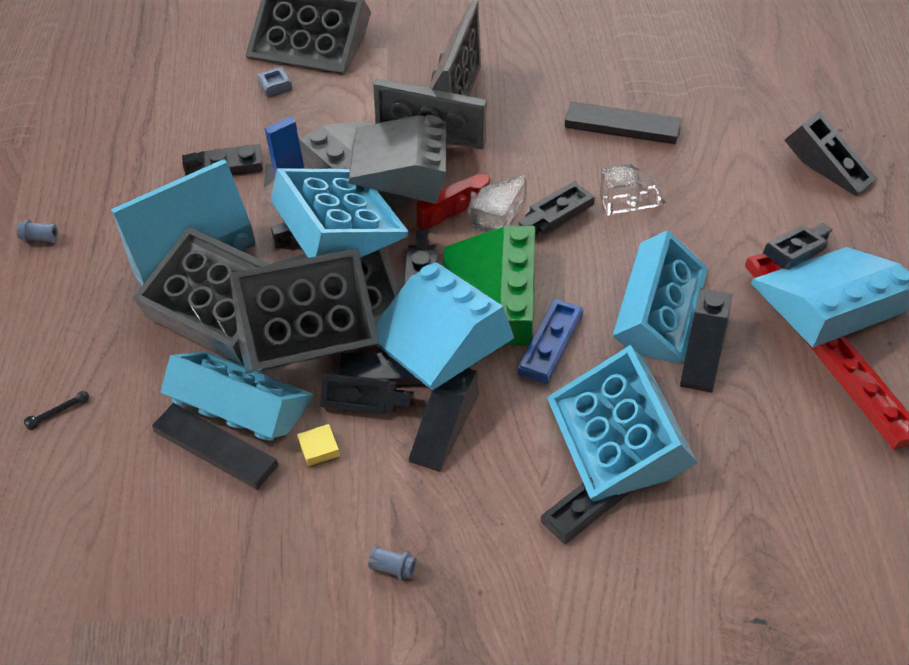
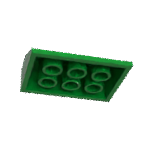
(503, 269)

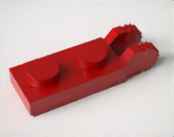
(450, 201)

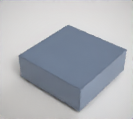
(274, 81)

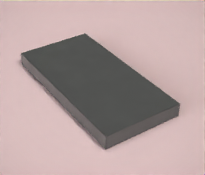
(462, 113)

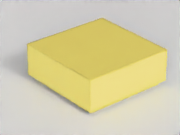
(318, 445)

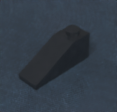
(829, 154)
(706, 340)
(444, 420)

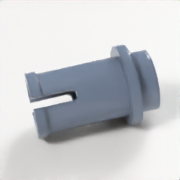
(37, 231)
(392, 562)

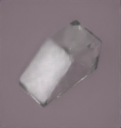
(629, 189)
(498, 204)

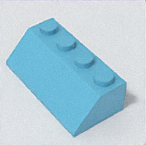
(661, 299)
(228, 392)

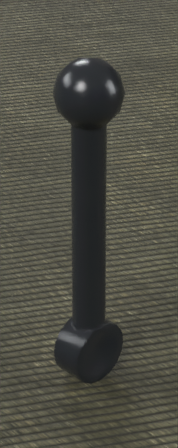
(32, 422)

